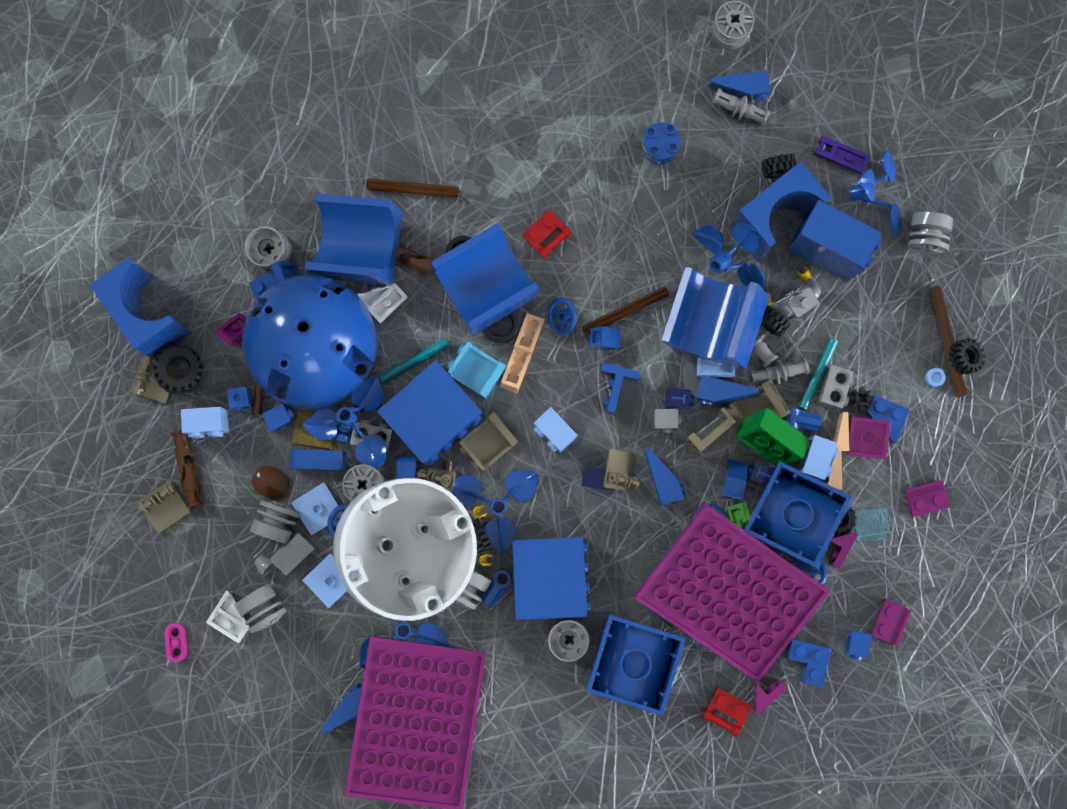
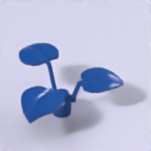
(866, 190)
(746, 236)
(325, 421)
(522, 486)
(427, 634)

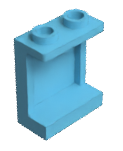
(476, 370)

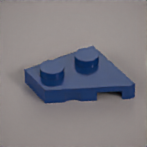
(887, 410)

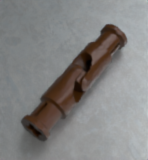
(416, 261)
(189, 478)

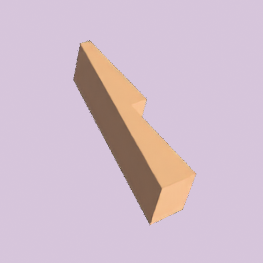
(522, 353)
(842, 440)

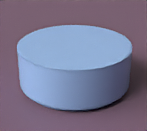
(935, 377)

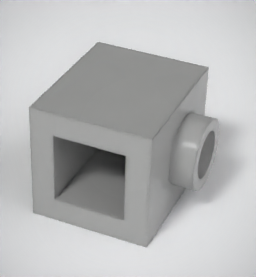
(666, 420)

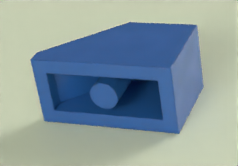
(734, 480)

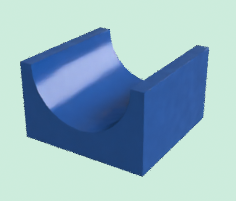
(793, 191)
(357, 239)
(484, 279)
(121, 294)
(715, 319)
(798, 515)
(634, 664)

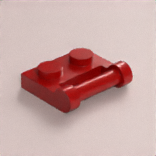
(542, 230)
(729, 705)

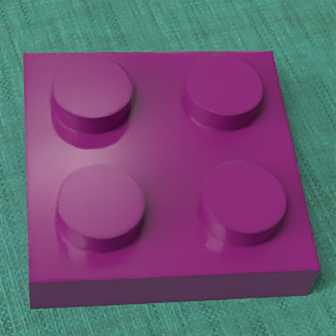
(868, 437)

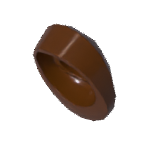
(270, 482)

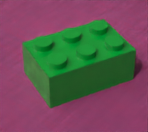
(772, 437)

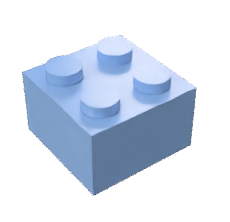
(204, 421)
(554, 430)
(818, 458)

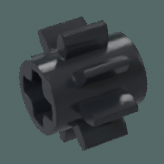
(866, 399)

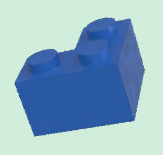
(814, 660)

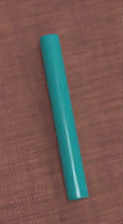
(414, 360)
(818, 373)

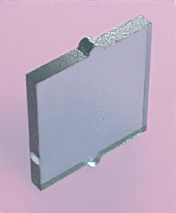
(872, 525)

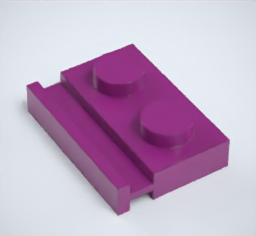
(927, 498)
(891, 622)

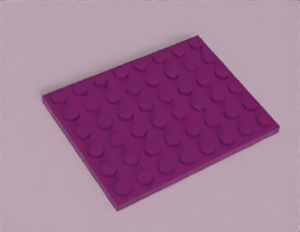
(731, 592)
(415, 723)

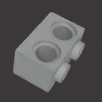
(831, 385)
(364, 424)

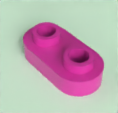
(173, 642)

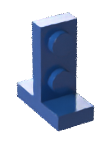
(279, 272)
(615, 383)

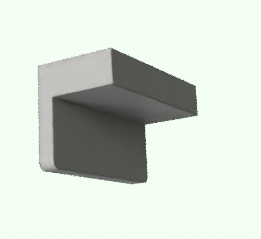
(292, 553)

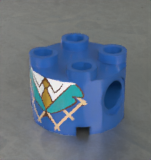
(660, 143)

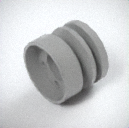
(735, 34)
(930, 232)
(259, 243)
(360, 473)
(274, 521)
(476, 581)
(260, 608)
(569, 651)

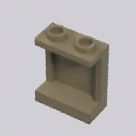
(769, 398)
(487, 443)
(698, 445)

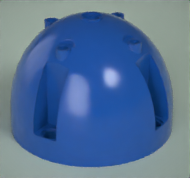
(315, 370)

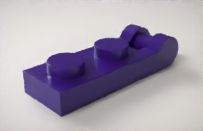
(842, 155)

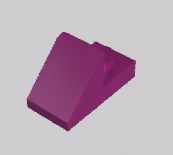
(232, 330)
(844, 545)
(762, 700)

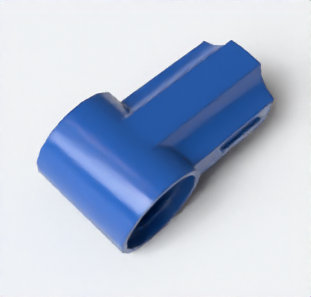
(803, 420)
(495, 588)

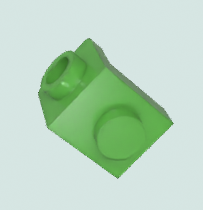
(739, 514)

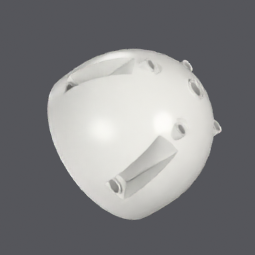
(431, 561)

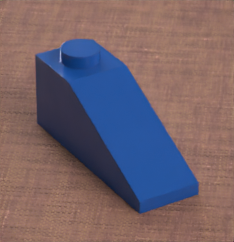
(753, 85)
(721, 392)
(665, 483)
(346, 710)

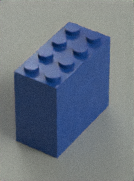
(835, 241)
(431, 413)
(550, 578)

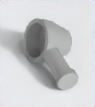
(264, 564)

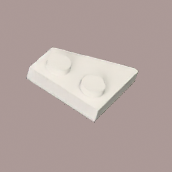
(383, 301)
(227, 618)

